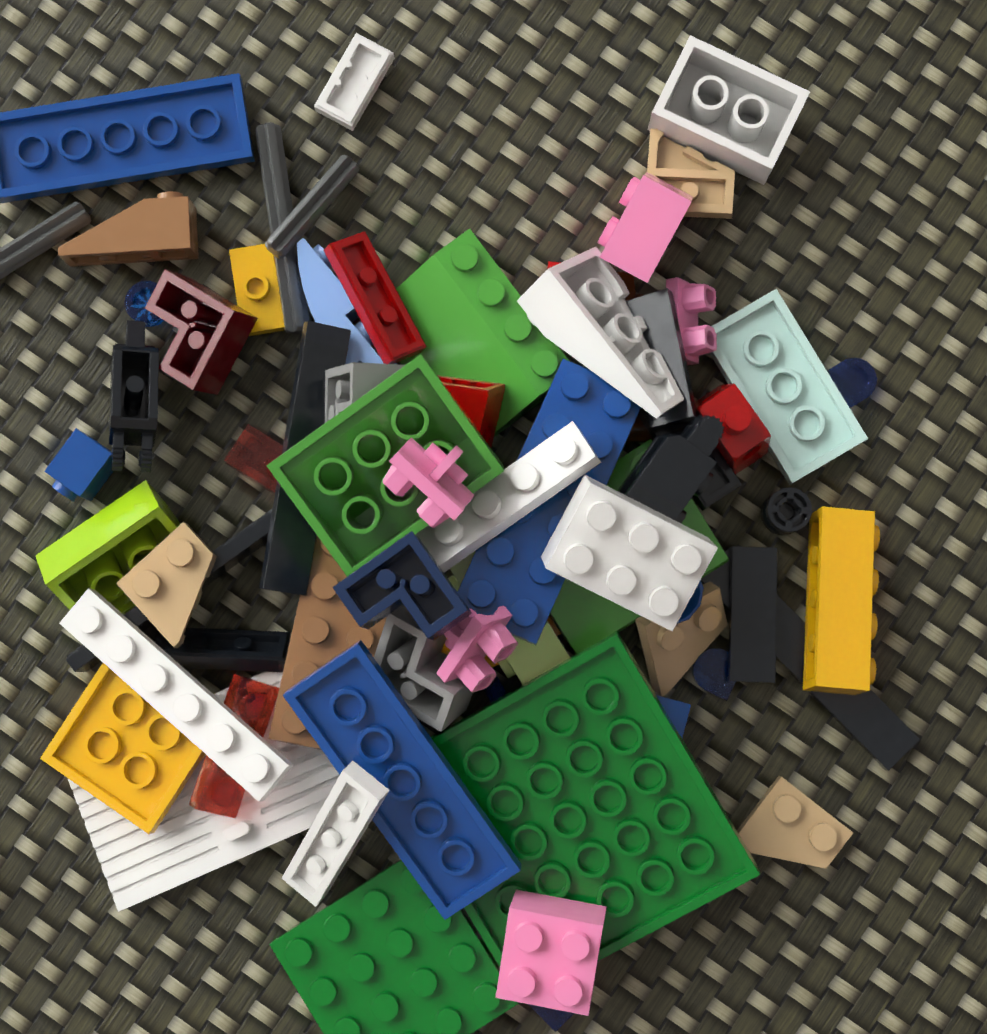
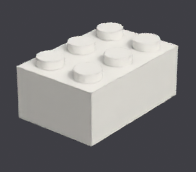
(728, 109)
(628, 553)

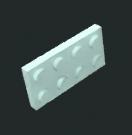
(786, 386)

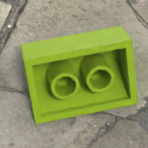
(107, 547)

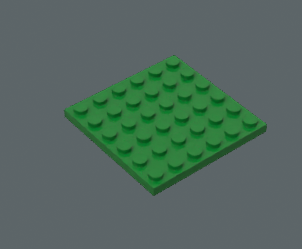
(595, 799)

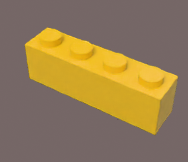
(840, 601)

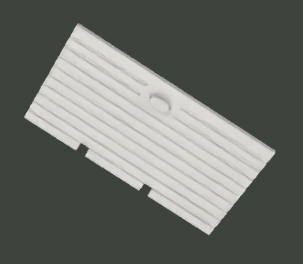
(199, 841)

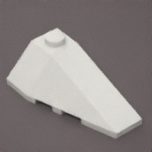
(586, 315)

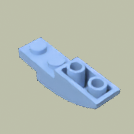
(330, 302)

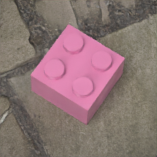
(645, 226)
(551, 952)

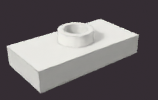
(354, 81)

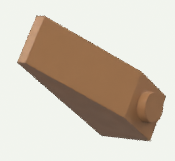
(145, 232)

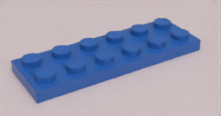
(123, 138)
(510, 565)
(429, 810)

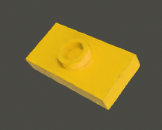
(257, 287)

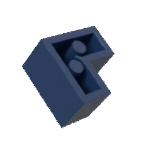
(404, 576)

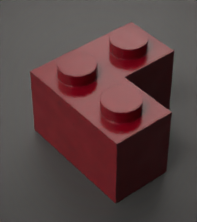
(208, 332)

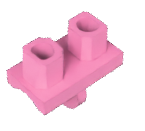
(690, 301)
(432, 474)
(471, 642)

